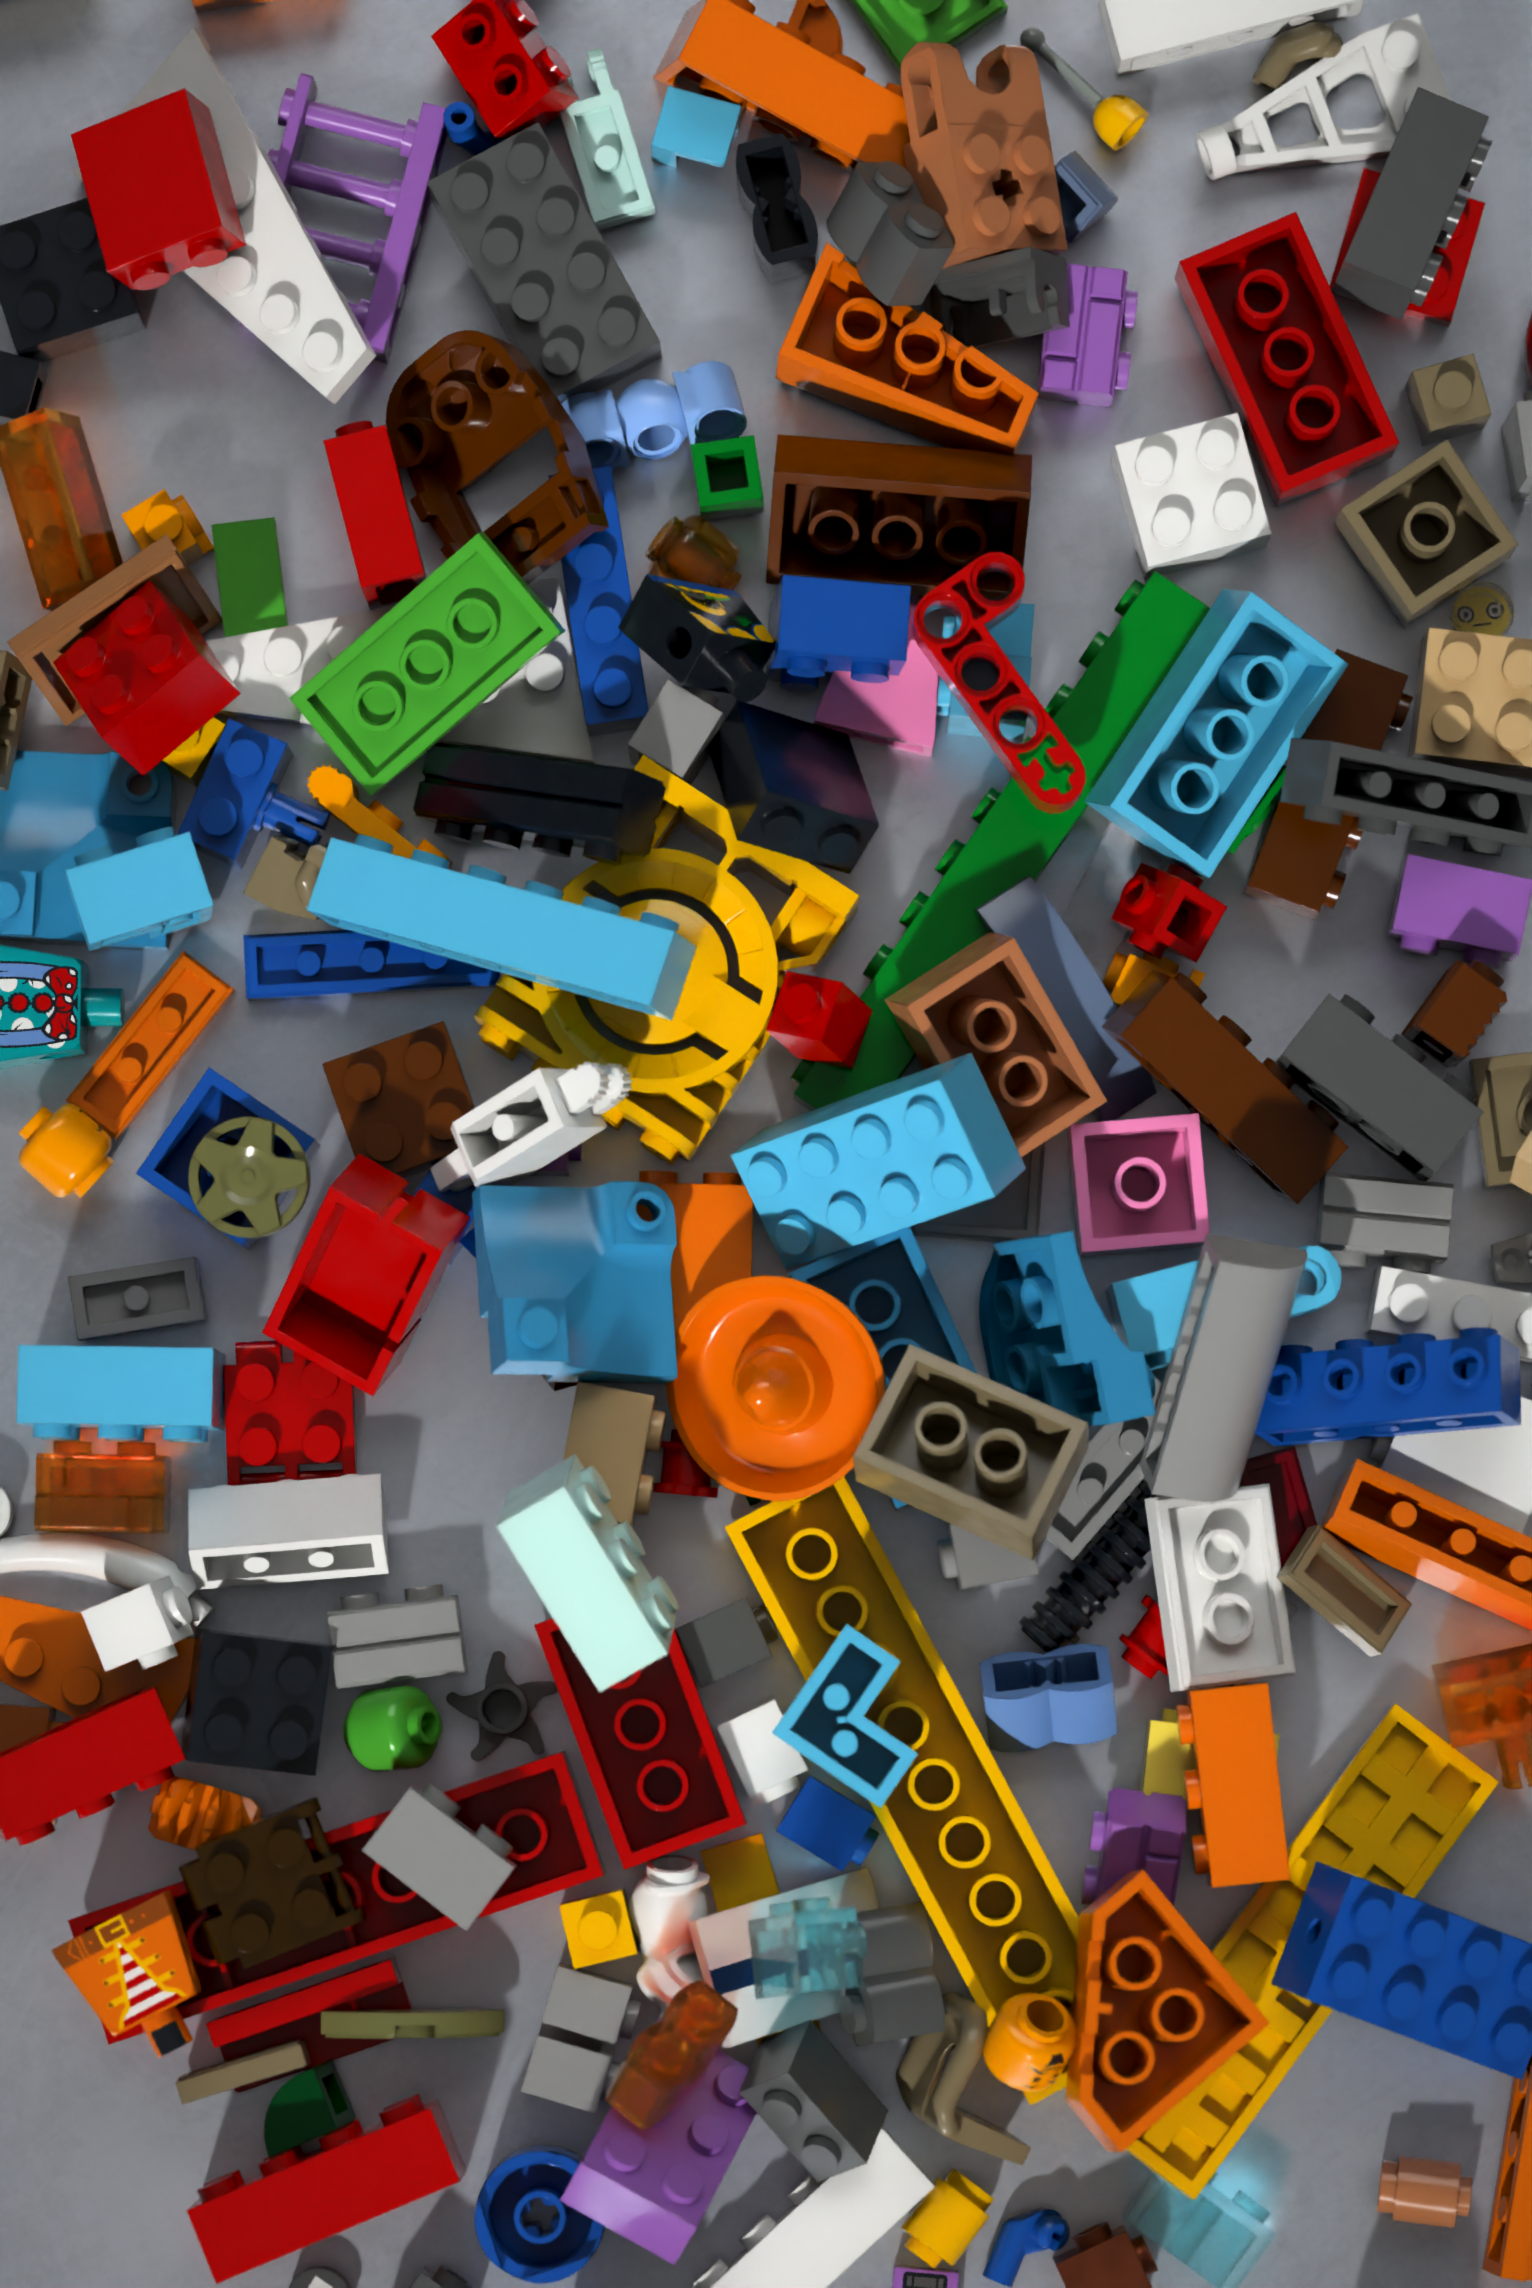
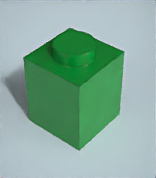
(727, 477)

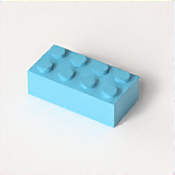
(1216, 732)
(879, 1161)

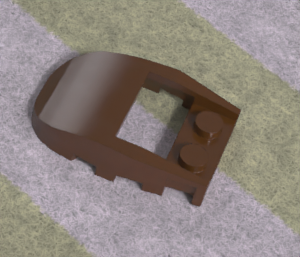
(462, 416)

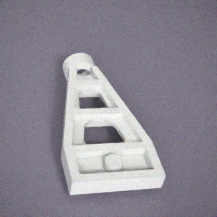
(1393, 56)

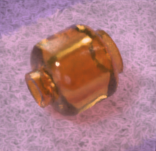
(694, 553)

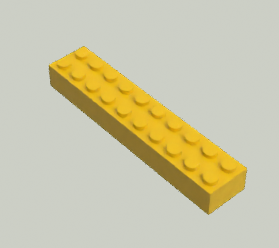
(952, 1806)

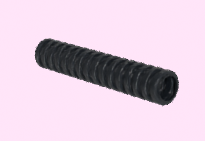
(1093, 1578)

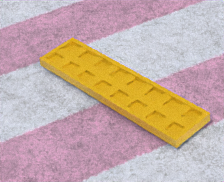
(1380, 1821)

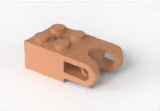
(982, 150)

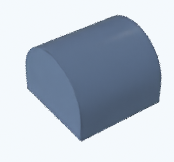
(1082, 196)

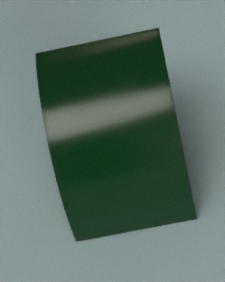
(307, 2109)

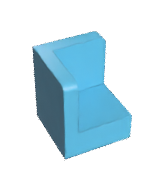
(694, 128)

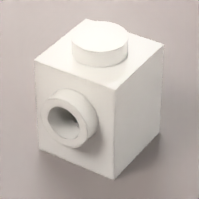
(140, 1625)
(759, 1756)

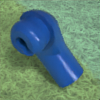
(465, 130)
(1023, 2236)

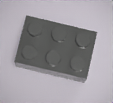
(1414, 205)
(1380, 1086)

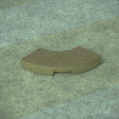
(412, 2023)

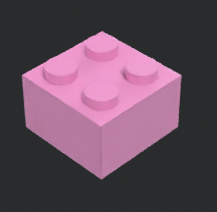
(1138, 1185)

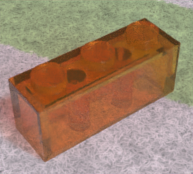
(57, 504)

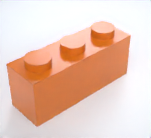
(1234, 1785)

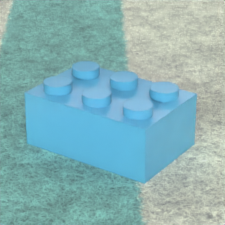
(120, 1391)

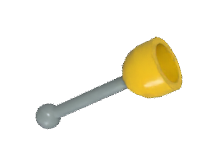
(1114, 118)

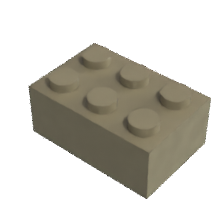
(971, 1452)

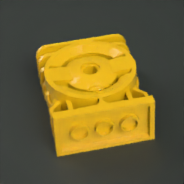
(681, 1092)

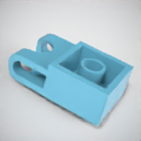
(1152, 1305)

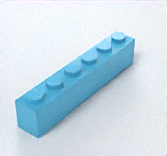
(502, 926)

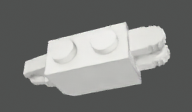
(530, 1125)

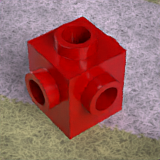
(1168, 912)

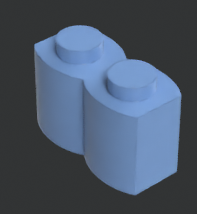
(1048, 1697)

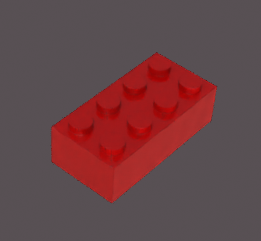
(1286, 359)
(646, 1751)
(326, 2190)

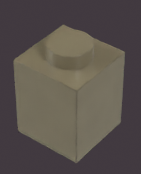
(1448, 399)

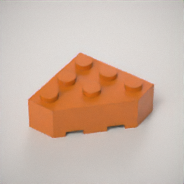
(1147, 2012)

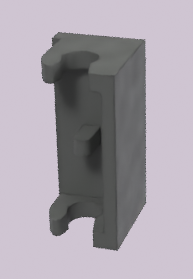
(1002, 297)

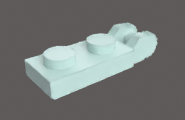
(606, 152)

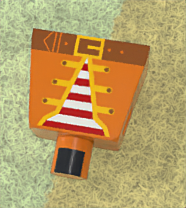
(136, 1971)

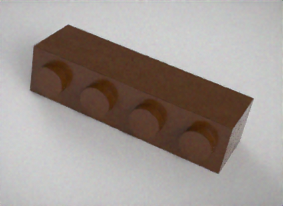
(1302, 855)
(1220, 1079)

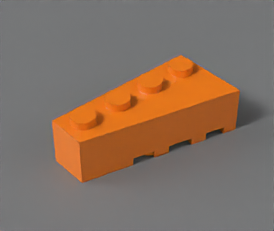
(787, 84)

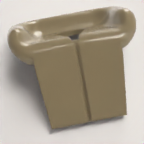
(921, 2067)

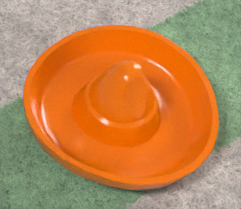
(774, 1386)

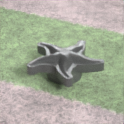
(503, 1709)

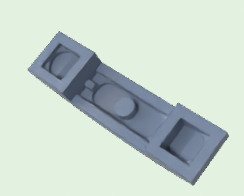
(1072, 989)

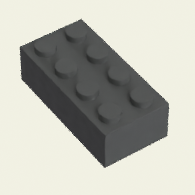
(544, 265)

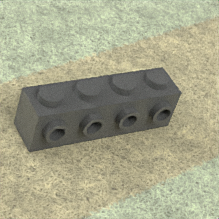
(1409, 793)

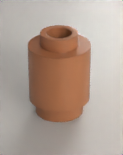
(1424, 2191)

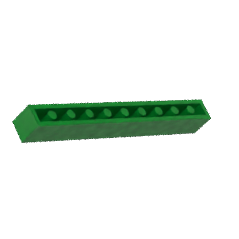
(1012, 833)

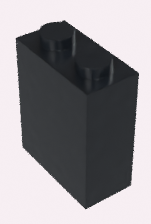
(793, 787)

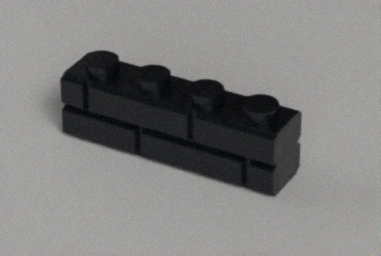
(539, 801)

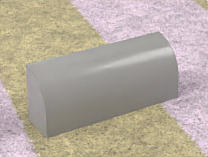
(1221, 1368)

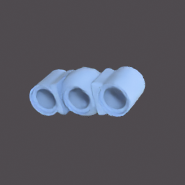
(657, 417)

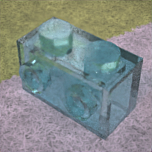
(806, 1949)

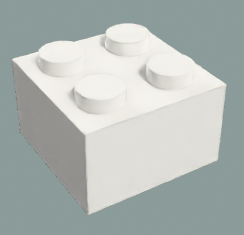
(1191, 496)

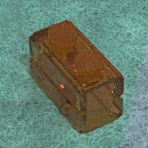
(103, 1490)

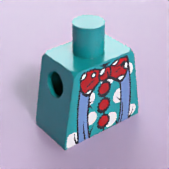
(49, 1007)

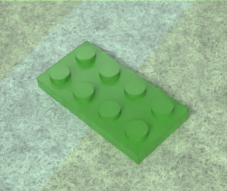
(427, 664)

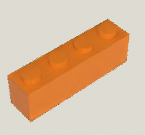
(1433, 1540)

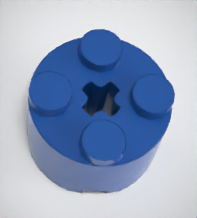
(523, 2246)

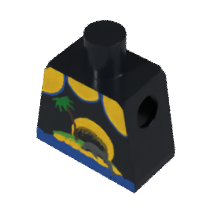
(700, 635)

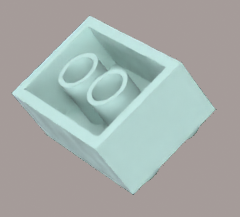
(589, 1571)

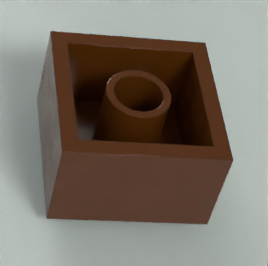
(402, 1099)

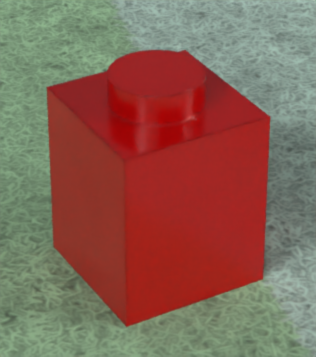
(819, 1019)

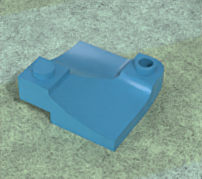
(60, 810)
(577, 1281)
(1053, 1339)

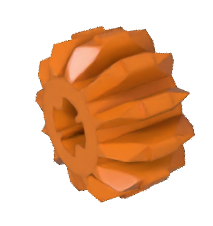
(195, 1812)

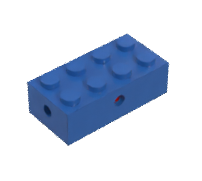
(1411, 1970)

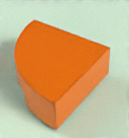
(819, 24)

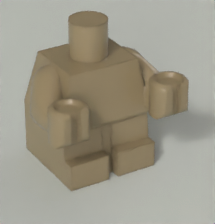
(286, 876)

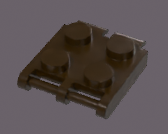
(268, 1887)

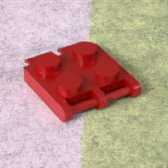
(285, 1416)

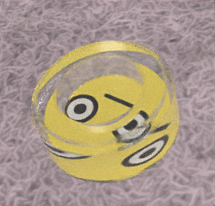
(1482, 609)

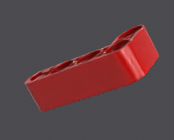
(1010, 692)

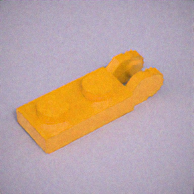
(341, 798)

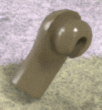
(1294, 46)

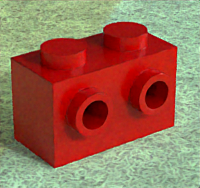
(506, 65)

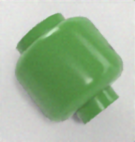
(392, 1728)

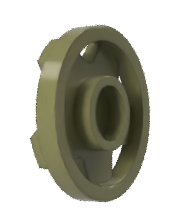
(249, 1177)

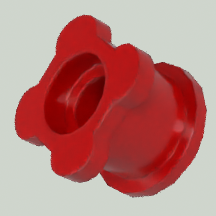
(681, 1473)
(1146, 1643)

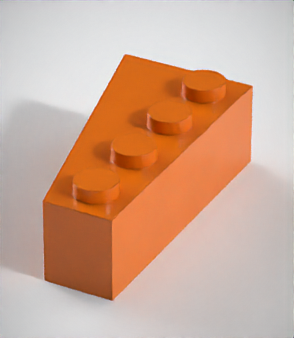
(899, 366)

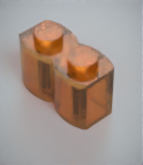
(671, 2054)

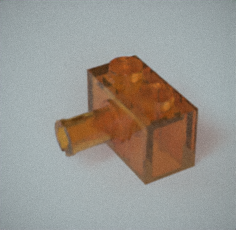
(1490, 1700)

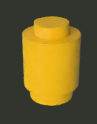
(946, 2219)

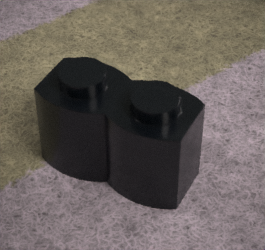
(771, 195)

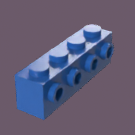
(1392, 1388)

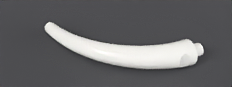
(99, 1558)

